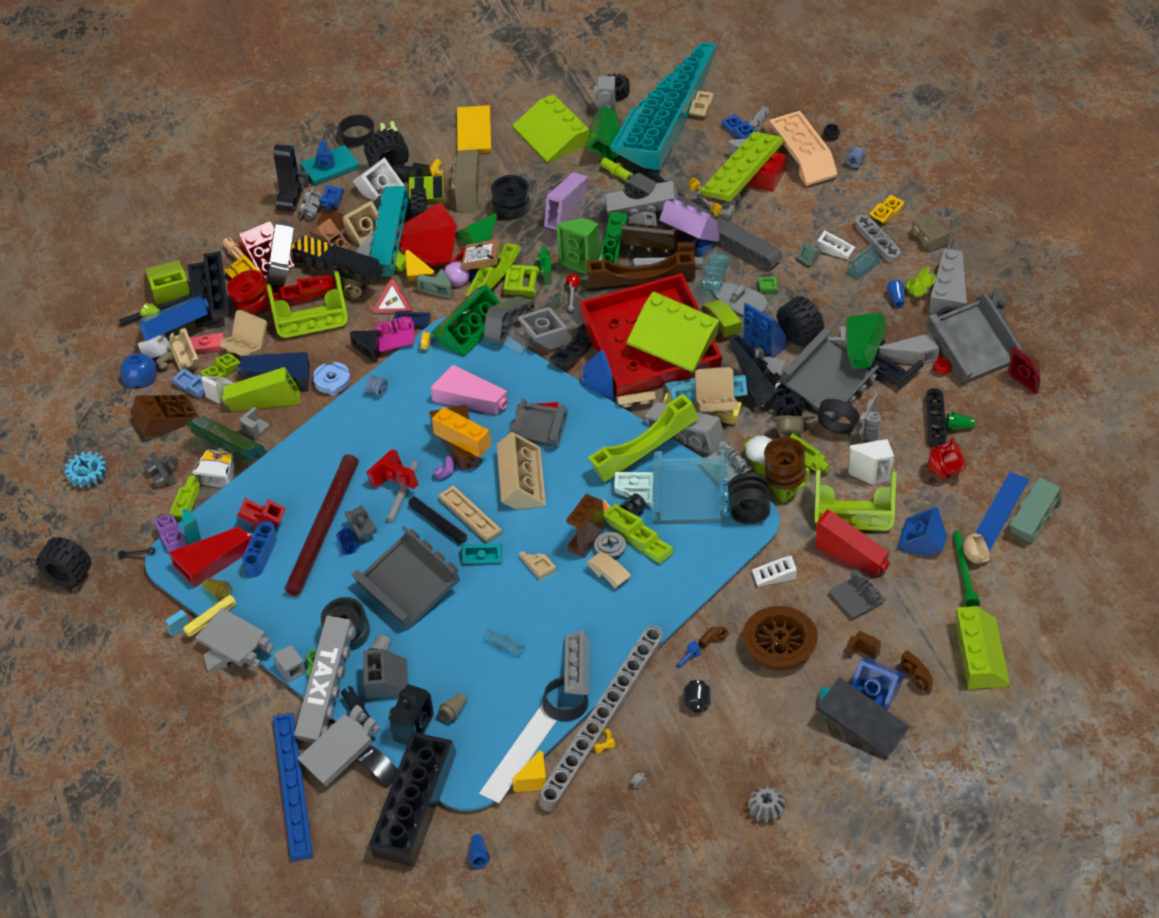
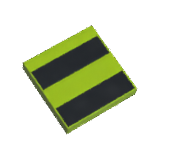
(433, 186)

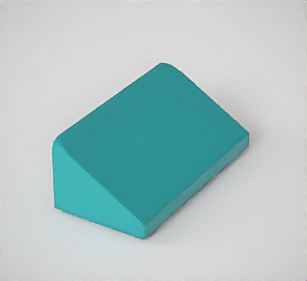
(190, 527)
(481, 553)

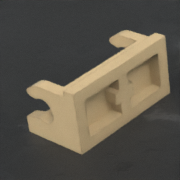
(183, 351)

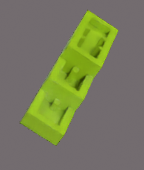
(492, 274)
(635, 532)

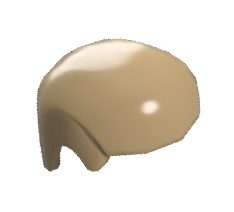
(976, 549)

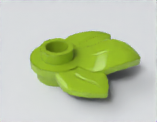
(919, 284)

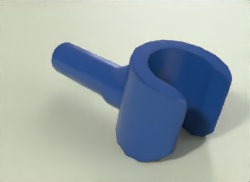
(694, 651)

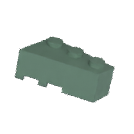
(1035, 510)

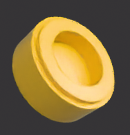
(425, 341)

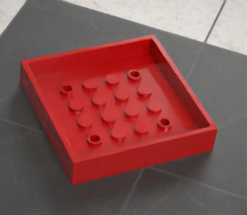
(624, 309)

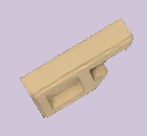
(538, 564)

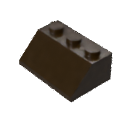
(650, 237)

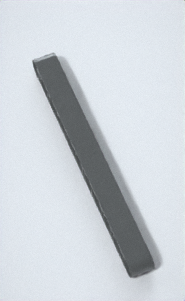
(730, 234)

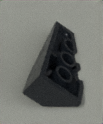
(759, 379)

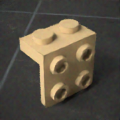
(246, 336)
(715, 390)

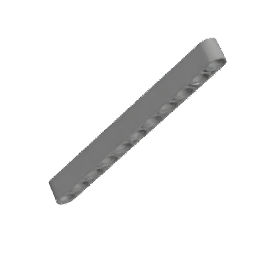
(598, 724)

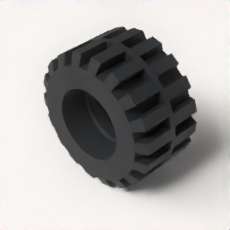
(382, 142)
(800, 320)
(63, 562)

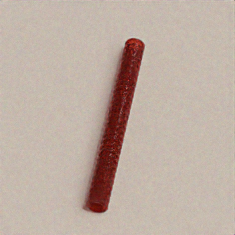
(321, 525)

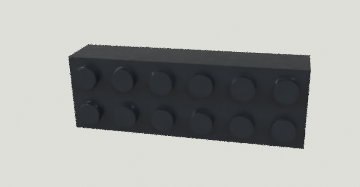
(412, 799)

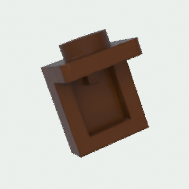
(865, 643)

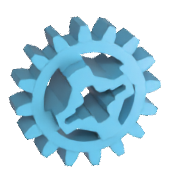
(85, 469)

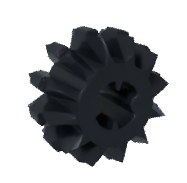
(789, 405)

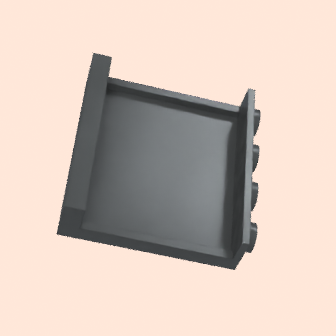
(973, 339)
(408, 578)

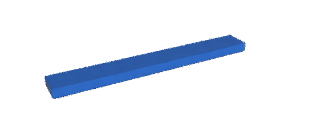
(292, 788)

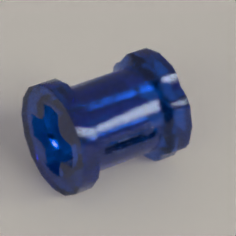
(347, 541)

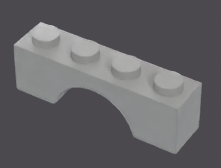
(620, 203)

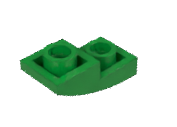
(545, 264)

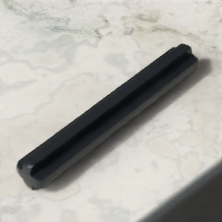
(438, 520)

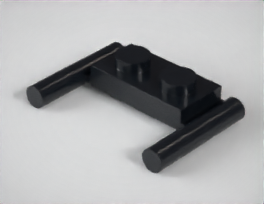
(891, 372)

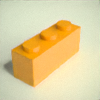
(461, 432)

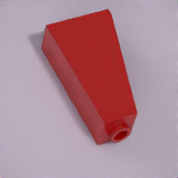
(850, 545)
(210, 555)

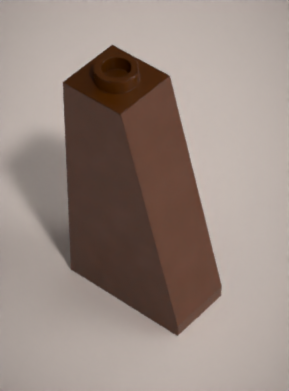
(463, 458)

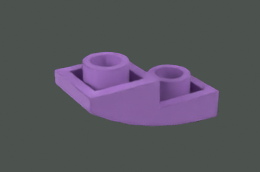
(169, 532)

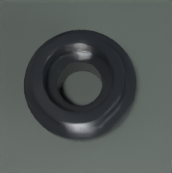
(831, 131)

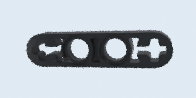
(936, 418)

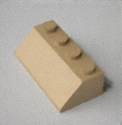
(520, 473)

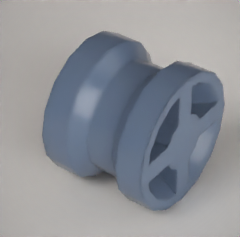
(855, 157)
(376, 385)

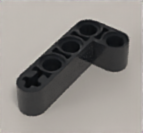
(287, 178)

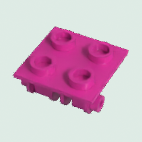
(396, 335)

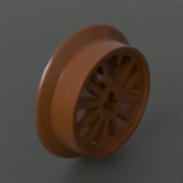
(780, 643)

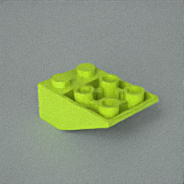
(167, 282)

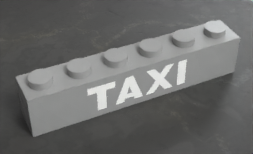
(325, 679)

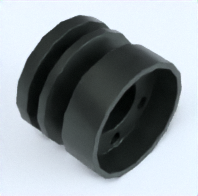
(749, 498)

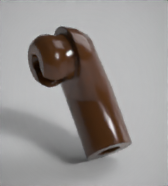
(713, 634)

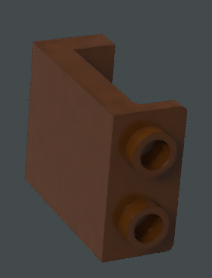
(589, 524)

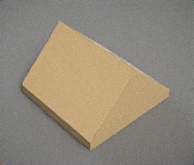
(361, 223)

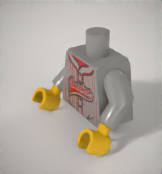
(719, 207)

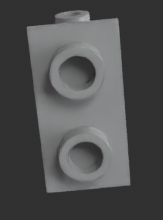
(306, 209)

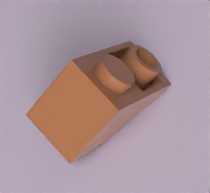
(329, 233)

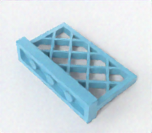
(688, 388)

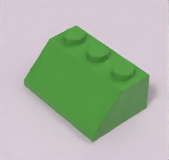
(578, 243)

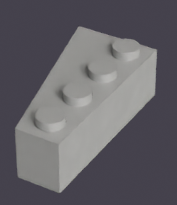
(950, 282)
(702, 434)

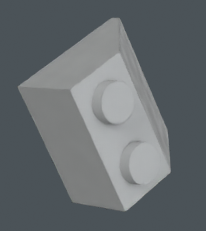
(545, 328)

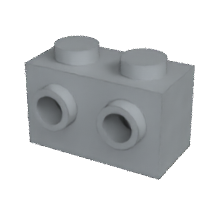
(606, 92)

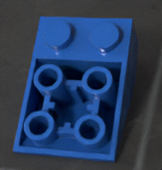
(763, 332)

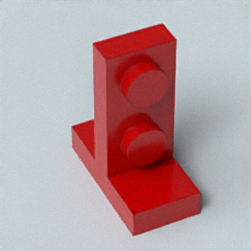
(391, 468)

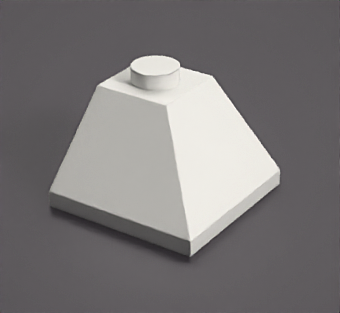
(373, 180)

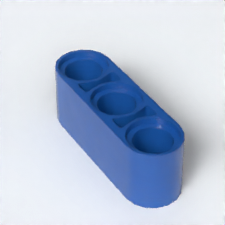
(259, 549)

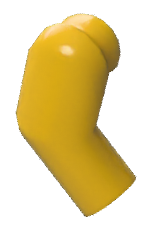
(434, 168)

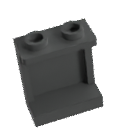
(540, 423)

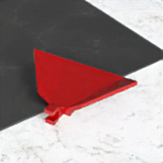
(430, 236)

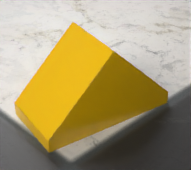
(416, 267)
(531, 776)

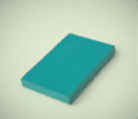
(344, 163)

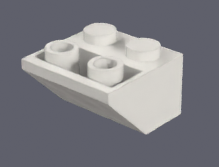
(871, 461)

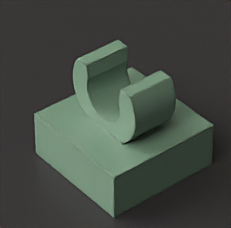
(808, 253)

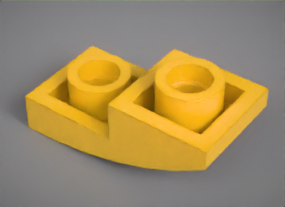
(887, 210)

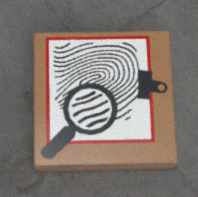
(481, 254)

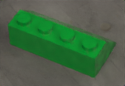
(466, 323)

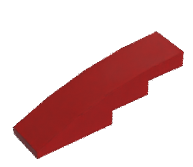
(304, 290)

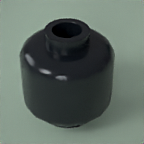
(697, 696)

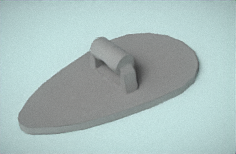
(737, 295)

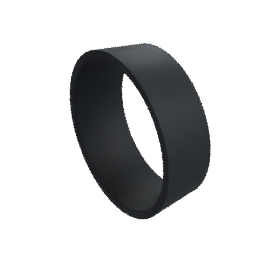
(355, 120)
(840, 407)
(563, 714)

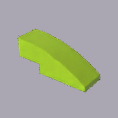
(728, 320)

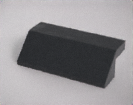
(209, 281)

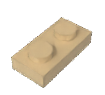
(643, 398)

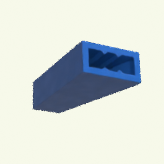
(173, 317)

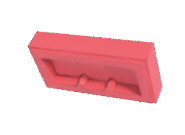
(207, 343)

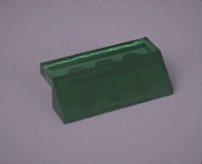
(225, 438)

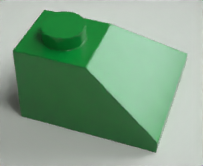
(478, 231)

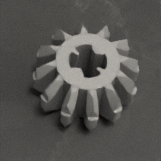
(766, 804)

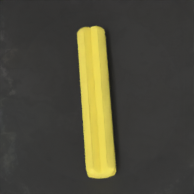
(202, 620)

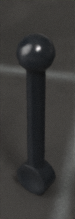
(122, 554)

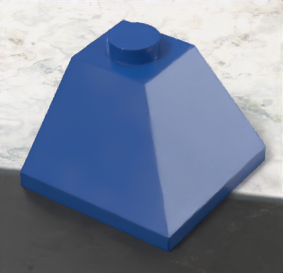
(598, 375)
(923, 533)

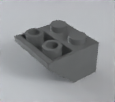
(384, 673)

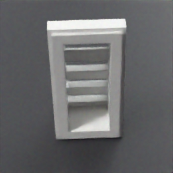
(828, 244)
(782, 576)

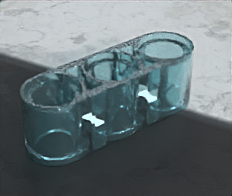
(715, 271)

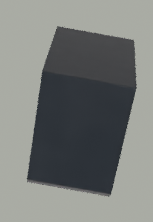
(367, 343)

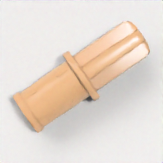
(233, 249)

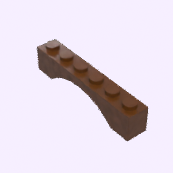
(605, 273)

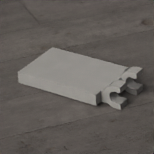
(234, 638)
(339, 746)

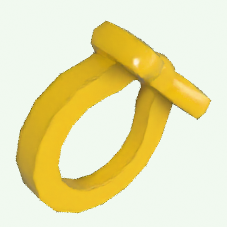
(610, 742)

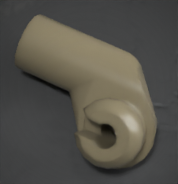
(163, 359)

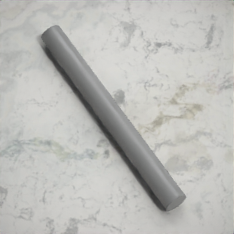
(400, 496)

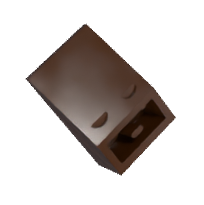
(162, 413)

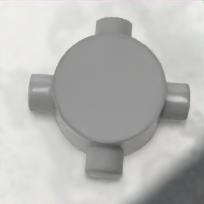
(639, 780)

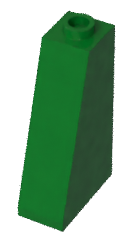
(603, 132)
(864, 338)

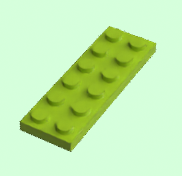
(741, 166)

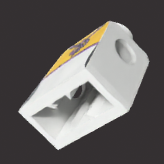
(215, 468)

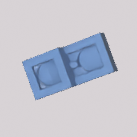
(189, 383)

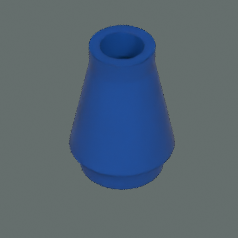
(896, 292)
(478, 852)

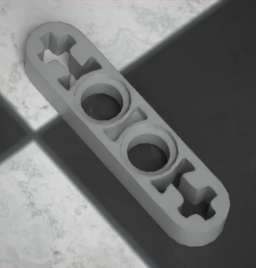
(865, 225)

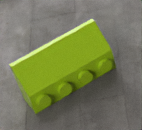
(980, 648)

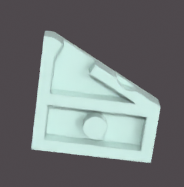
(635, 482)

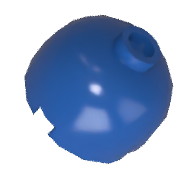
(138, 370)

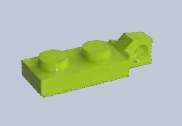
(813, 456)
(185, 498)

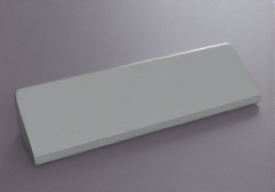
(577, 663)

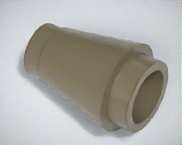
(451, 708)

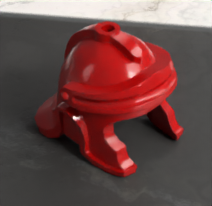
(946, 460)

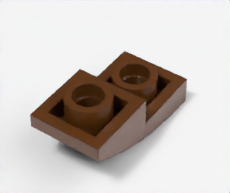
(921, 676)

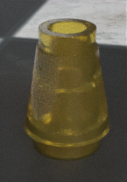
(217, 588)

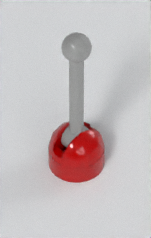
(572, 283)

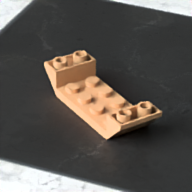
(805, 146)

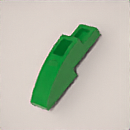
(612, 241)

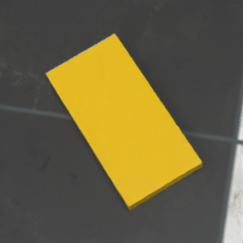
(474, 128)

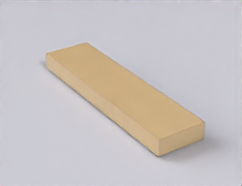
(470, 514)

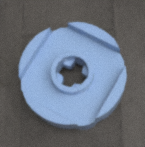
(331, 386)

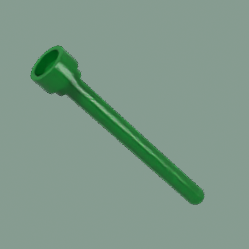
(970, 597)

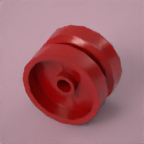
(249, 291)

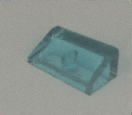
(863, 262)

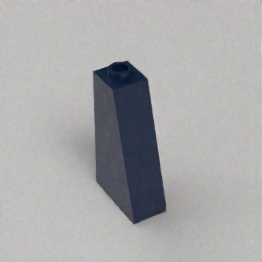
(295, 363)

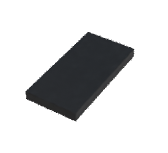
(862, 718)

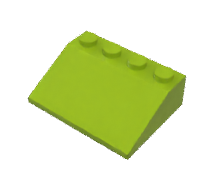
(552, 129)
(673, 332)

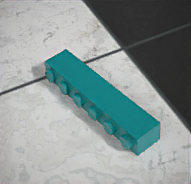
(389, 227)

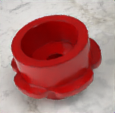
(942, 366)

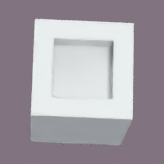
(155, 346)

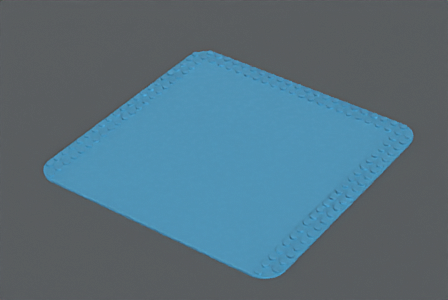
(448, 643)

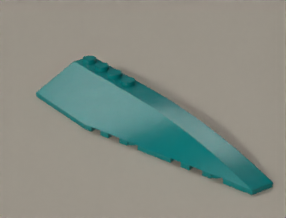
(658, 119)

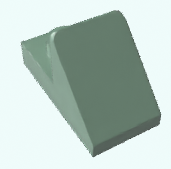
(436, 286)

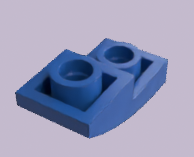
(737, 127)

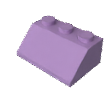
(690, 220)

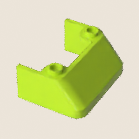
(313, 319)
(860, 514)

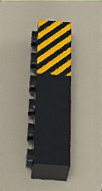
(332, 258)

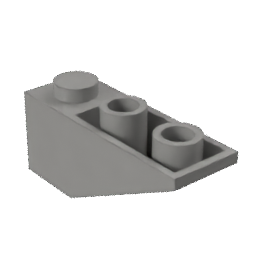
(911, 350)

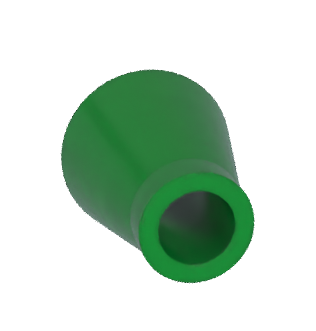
(958, 422)

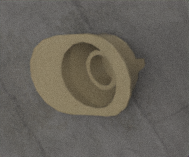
(791, 424)

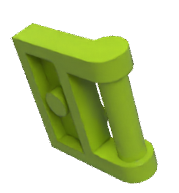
(515, 279)

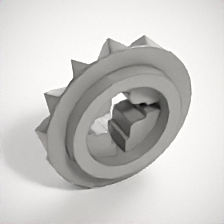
(615, 539)

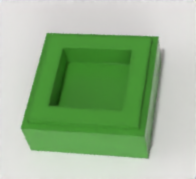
(768, 285)

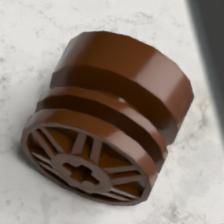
(785, 463)

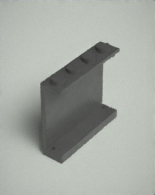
(826, 373)

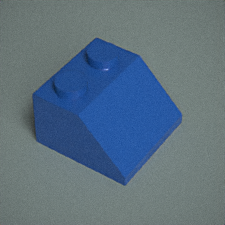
(878, 682)

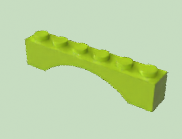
(675, 418)

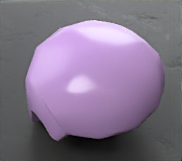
(456, 274)

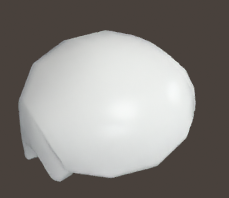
(756, 447)

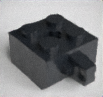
(411, 713)

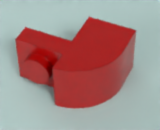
(256, 514)

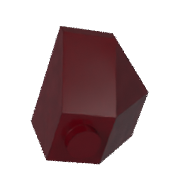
(1024, 369)

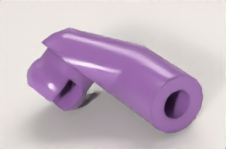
(448, 468)

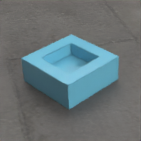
(176, 623)

